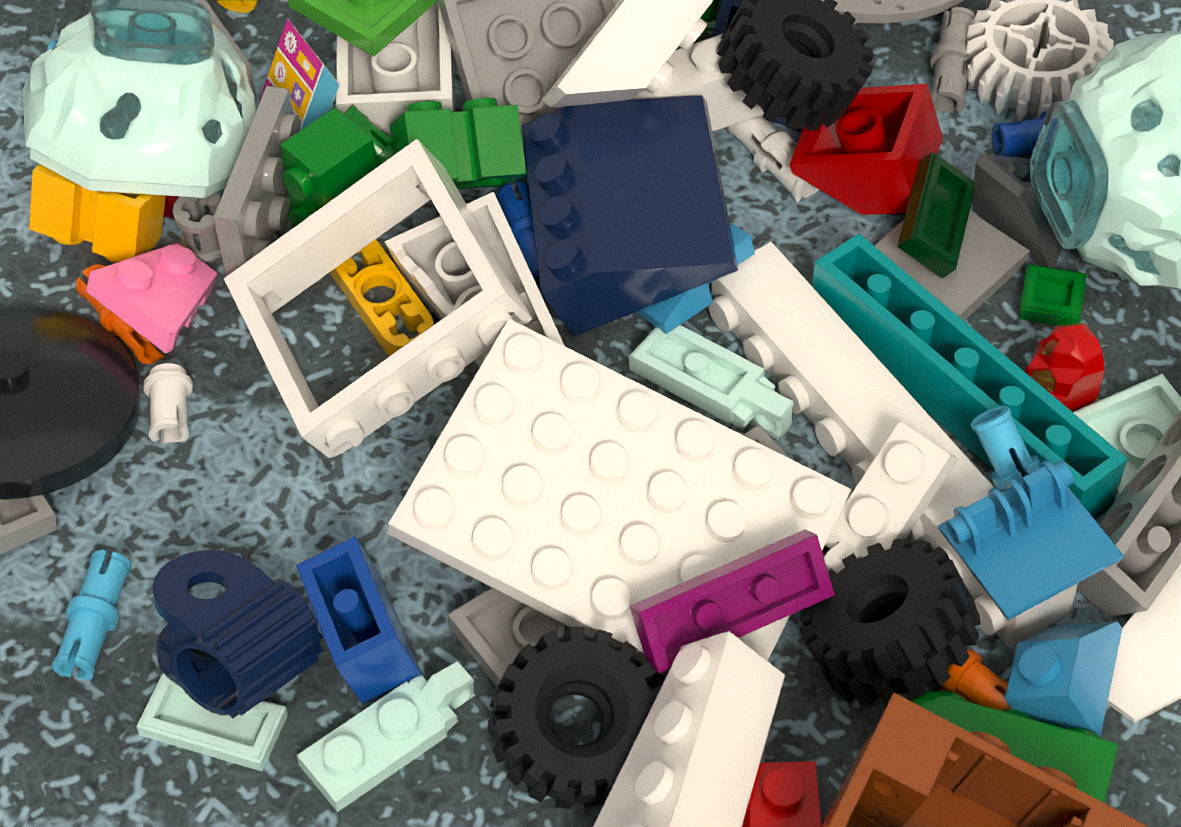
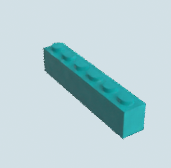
(957, 370)

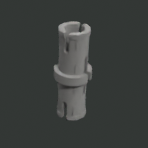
(949, 63)

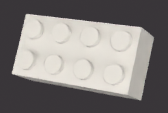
(405, 72)

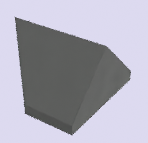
(1009, 204)

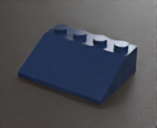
(625, 206)

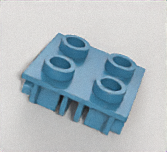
(1030, 539)

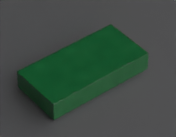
(937, 215)

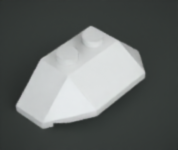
(629, 52)

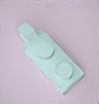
(712, 379)
(386, 735)

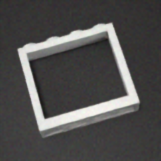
(329, 240)

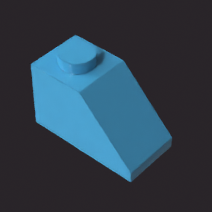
(1065, 674)

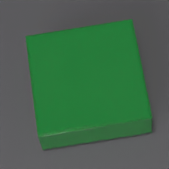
(1052, 295)

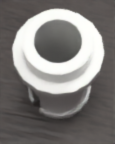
(168, 393)

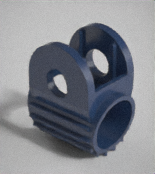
(254, 631)

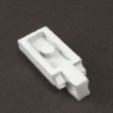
(889, 495)

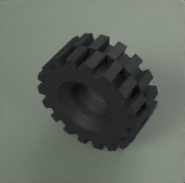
(795, 59)
(891, 622)
(561, 669)

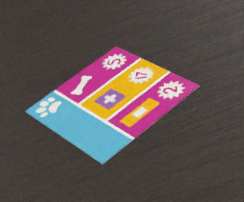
(304, 74)

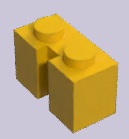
(113, 221)

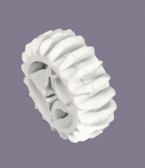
(1006, 48)

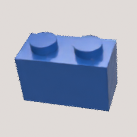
(358, 620)

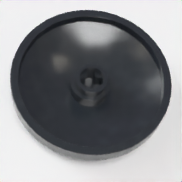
(62, 400)

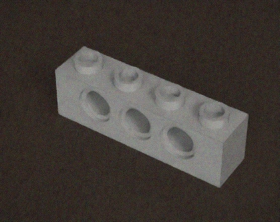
(1146, 530)

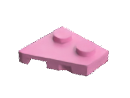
(155, 291)

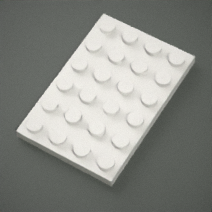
(598, 490)

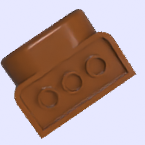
(939, 775)

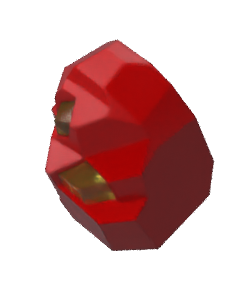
(1069, 365)

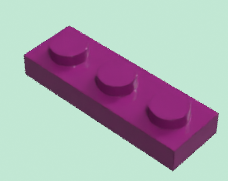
(733, 597)

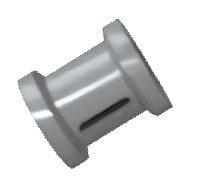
(193, 220)

